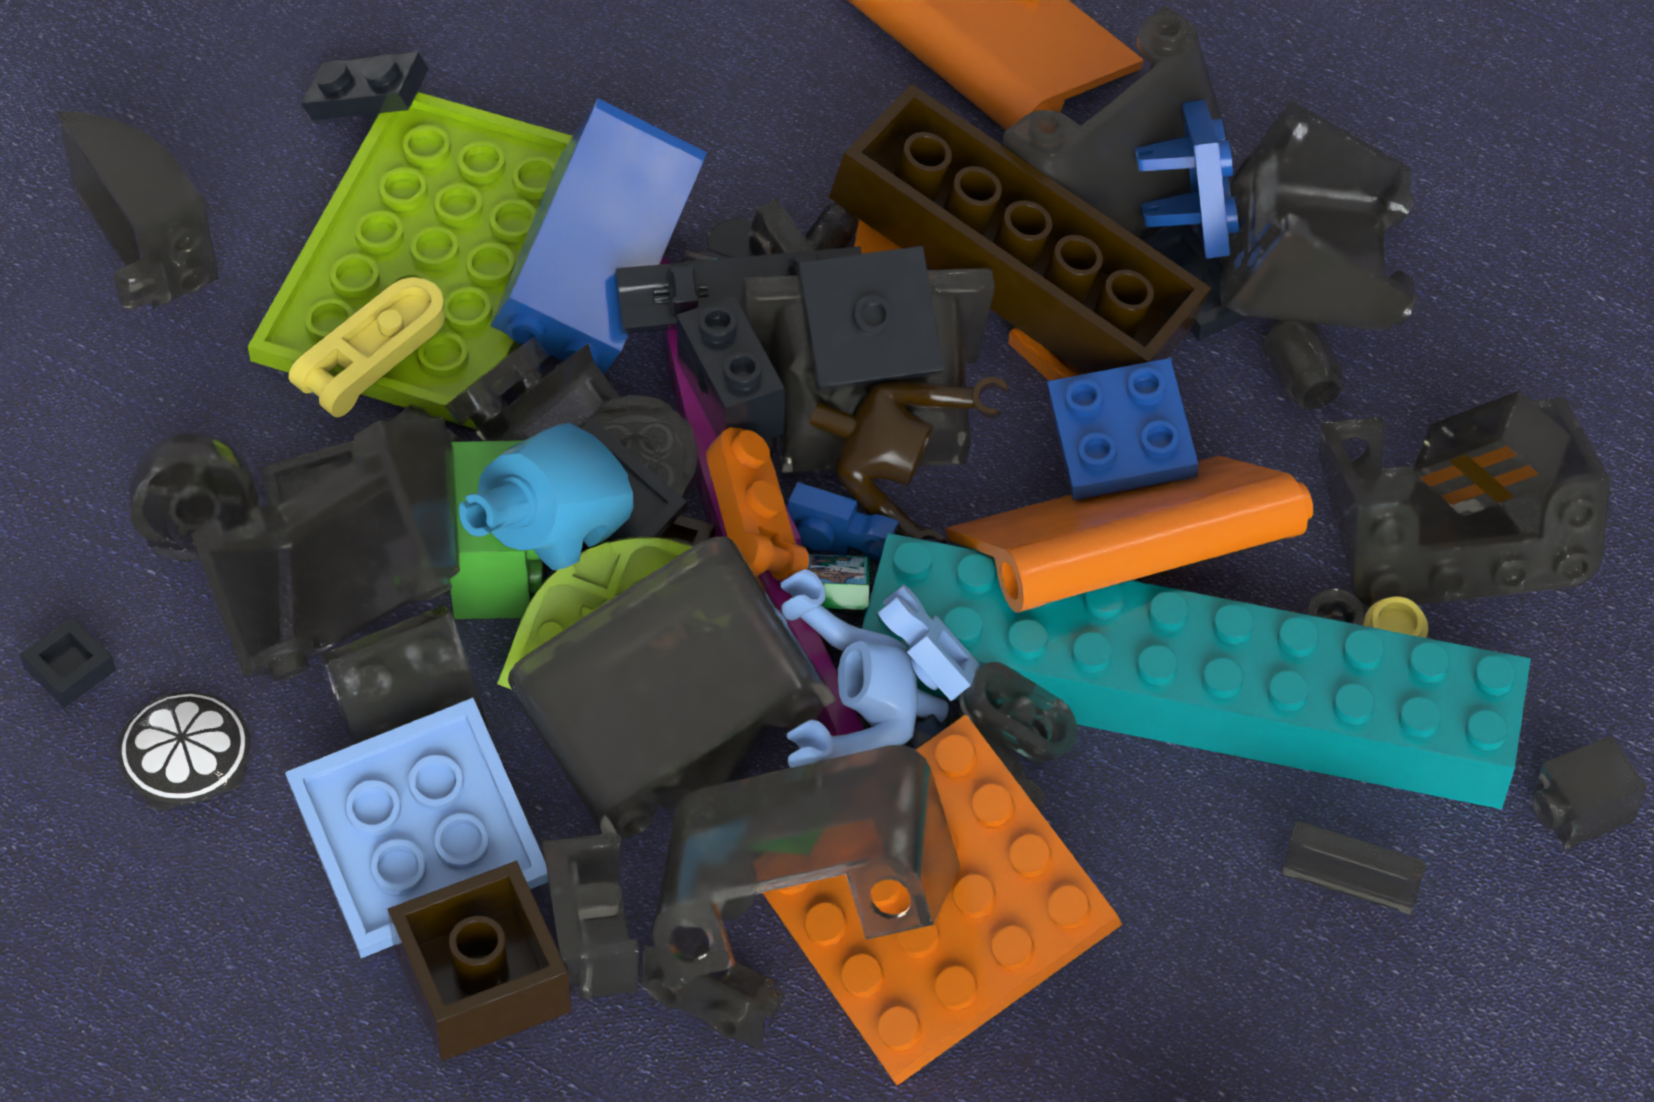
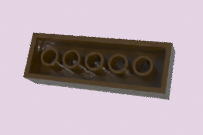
(1053, 258)

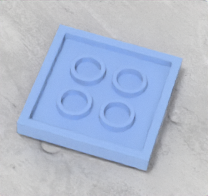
(412, 817)

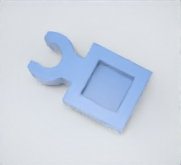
(935, 651)

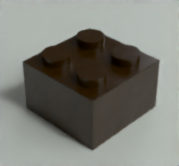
(479, 960)

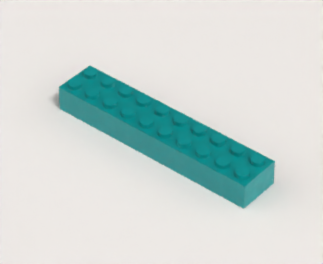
(1236, 675)

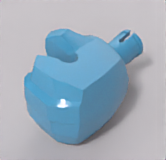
(551, 496)

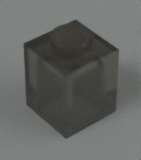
(1588, 792)

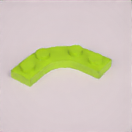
(586, 586)

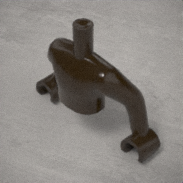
(890, 441)

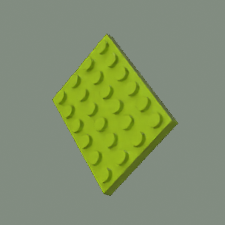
(431, 199)

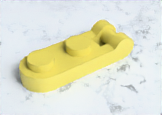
(370, 343)

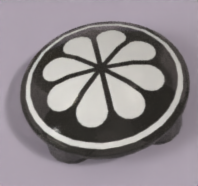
(184, 749)

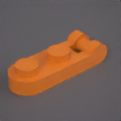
(754, 503)

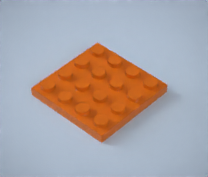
(1004, 928)

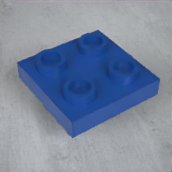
(1209, 167)
(1122, 429)

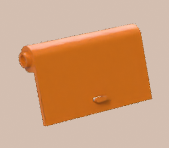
(1006, 52)
(1120, 536)

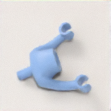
(872, 679)

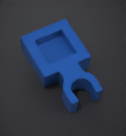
(834, 525)

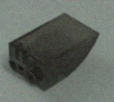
(141, 207)

